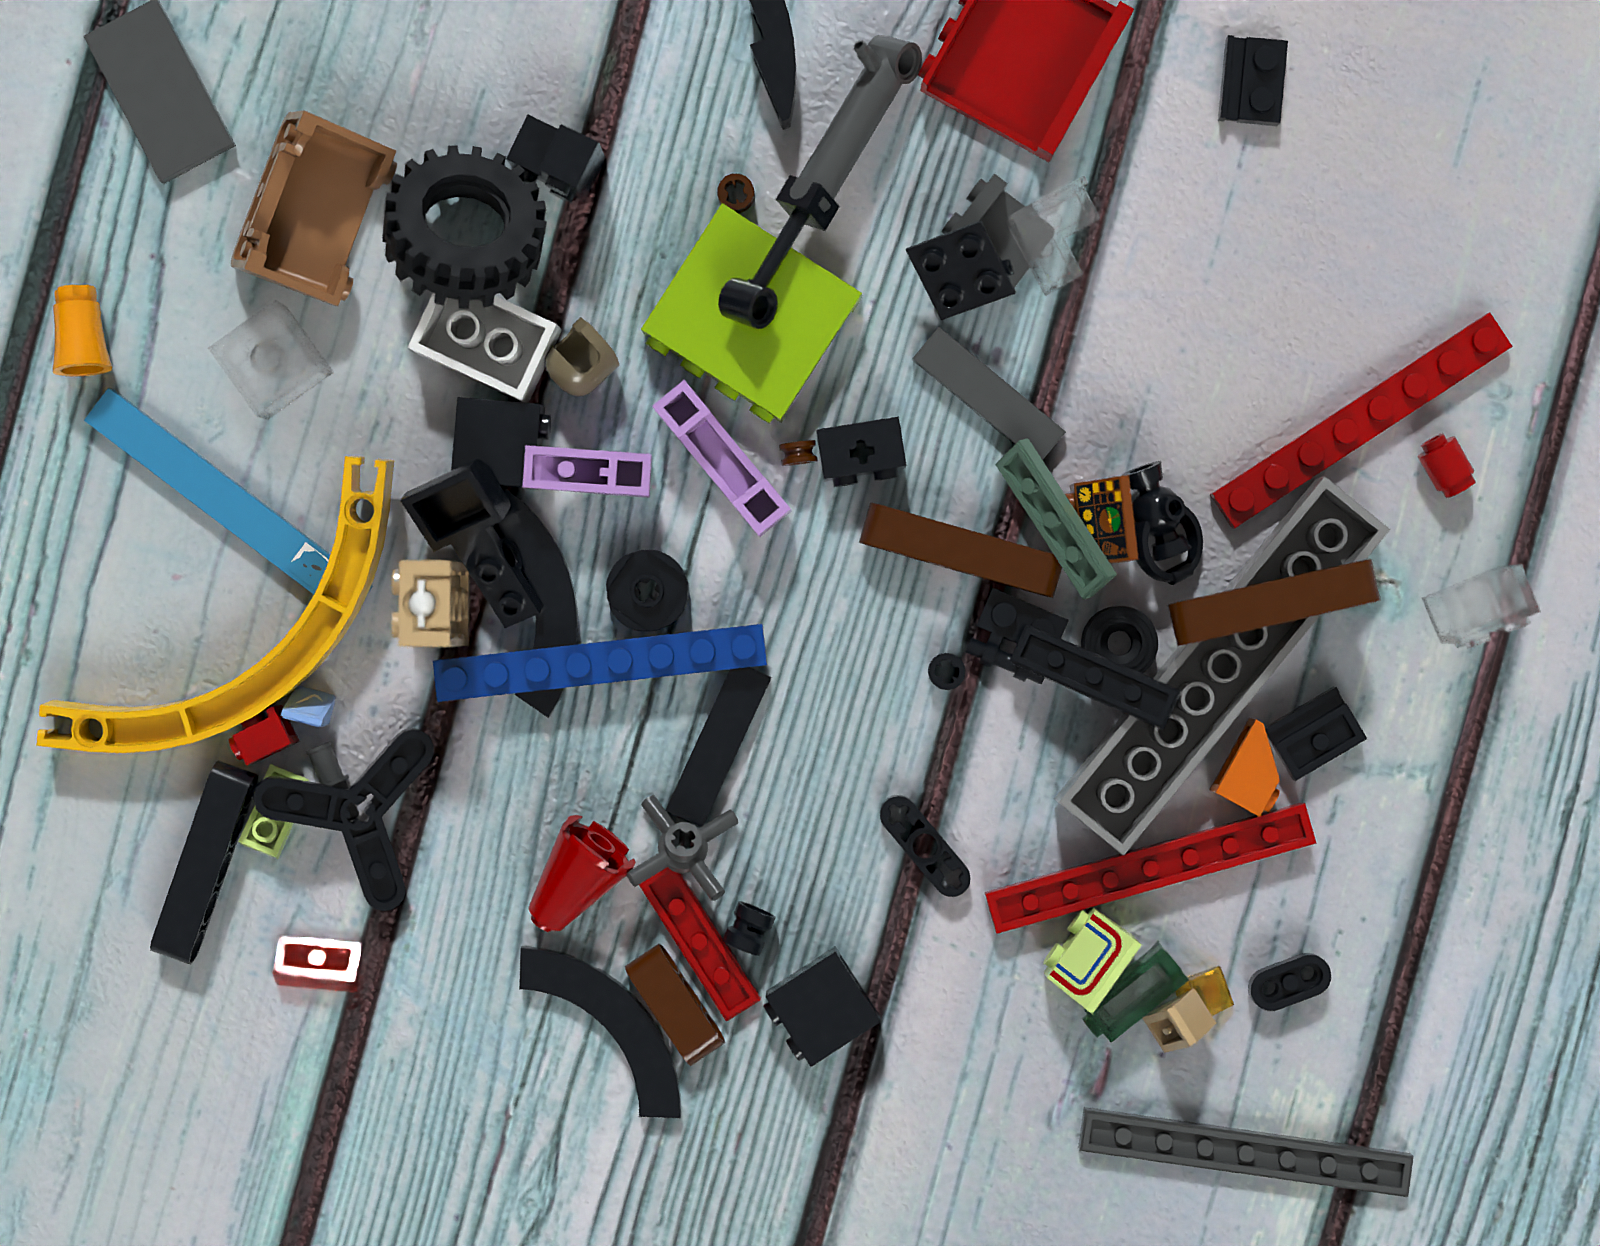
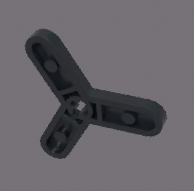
(327, 808)

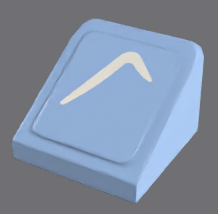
(309, 707)

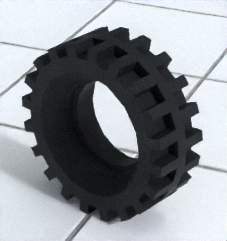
(462, 270)

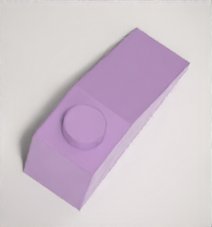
(587, 471)

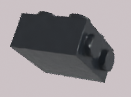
(498, 436)
(821, 1007)

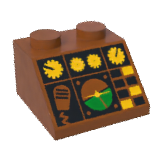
(1108, 515)

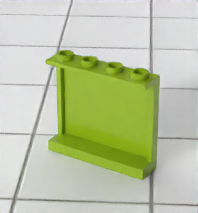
(749, 362)

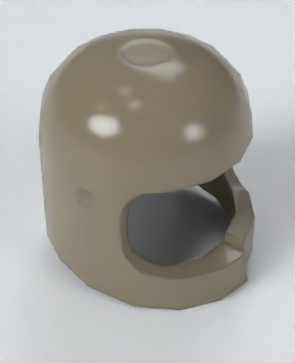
(580, 360)

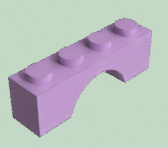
(721, 458)

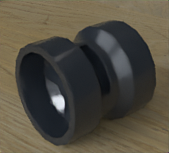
(749, 928)

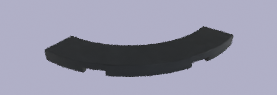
(551, 582)
(621, 1016)

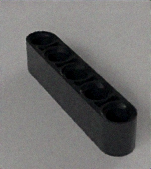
(204, 862)

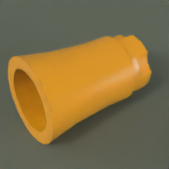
(79, 333)

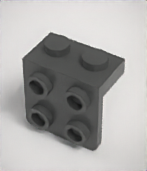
(993, 208)

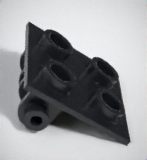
(961, 270)

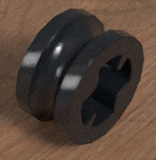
(938, 680)

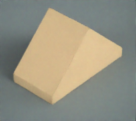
(1180, 1021)

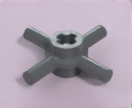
(680, 859)

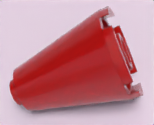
(577, 873)

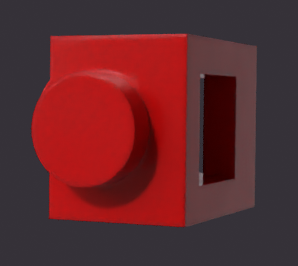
(263, 736)

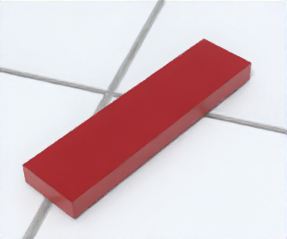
(700, 942)

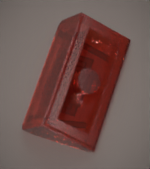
(318, 964)

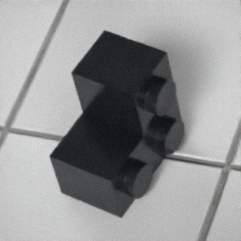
(558, 158)

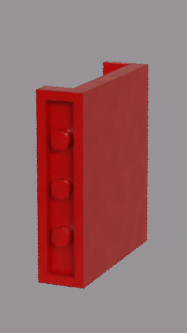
(1023, 64)

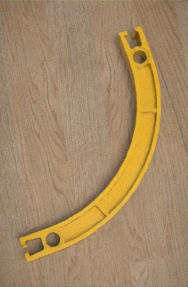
(280, 672)

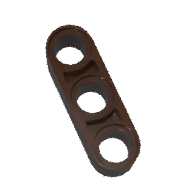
(675, 1004)

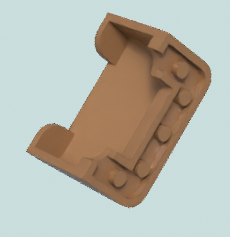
(311, 206)

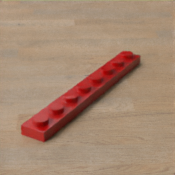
(1361, 420)
(1150, 867)

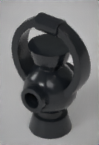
(1158, 514)

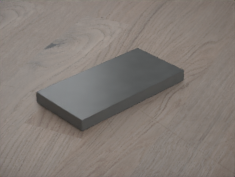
(159, 91)

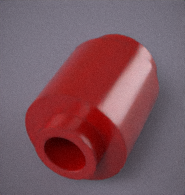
(1446, 465)

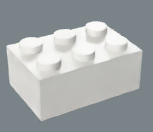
(489, 344)

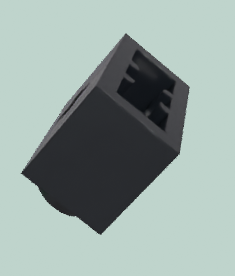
(880, 435)

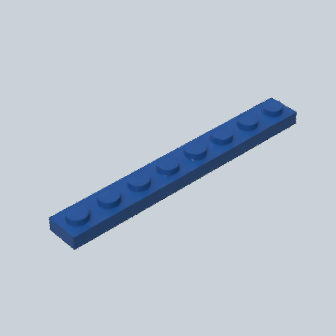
(599, 662)

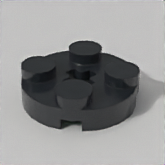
(624, 595)

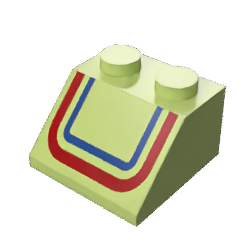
(1090, 958)

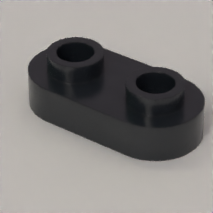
(1288, 981)

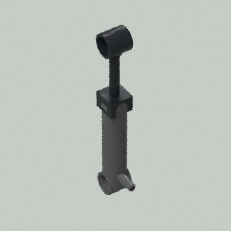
(811, 196)

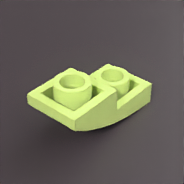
(264, 833)

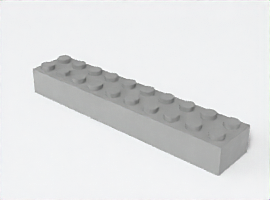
(1143, 766)

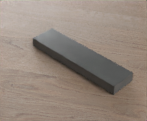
(987, 393)

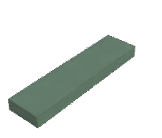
(1055, 519)

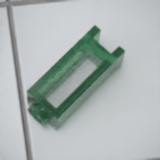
(1136, 993)

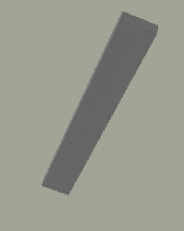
(1245, 1152)

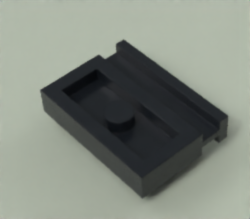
(1253, 80)
(1314, 733)

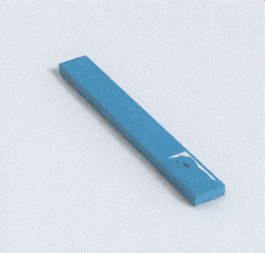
(209, 489)

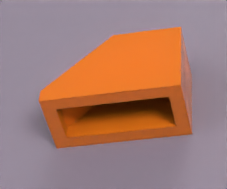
(1249, 771)

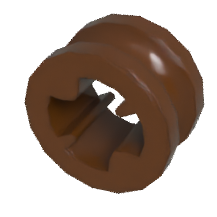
(748, 191)
(798, 453)

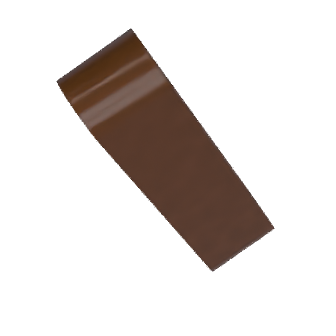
(961, 550)
(1274, 602)

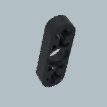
(936, 875)

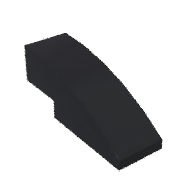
(775, 56)

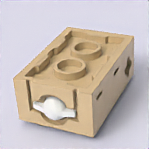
(431, 604)

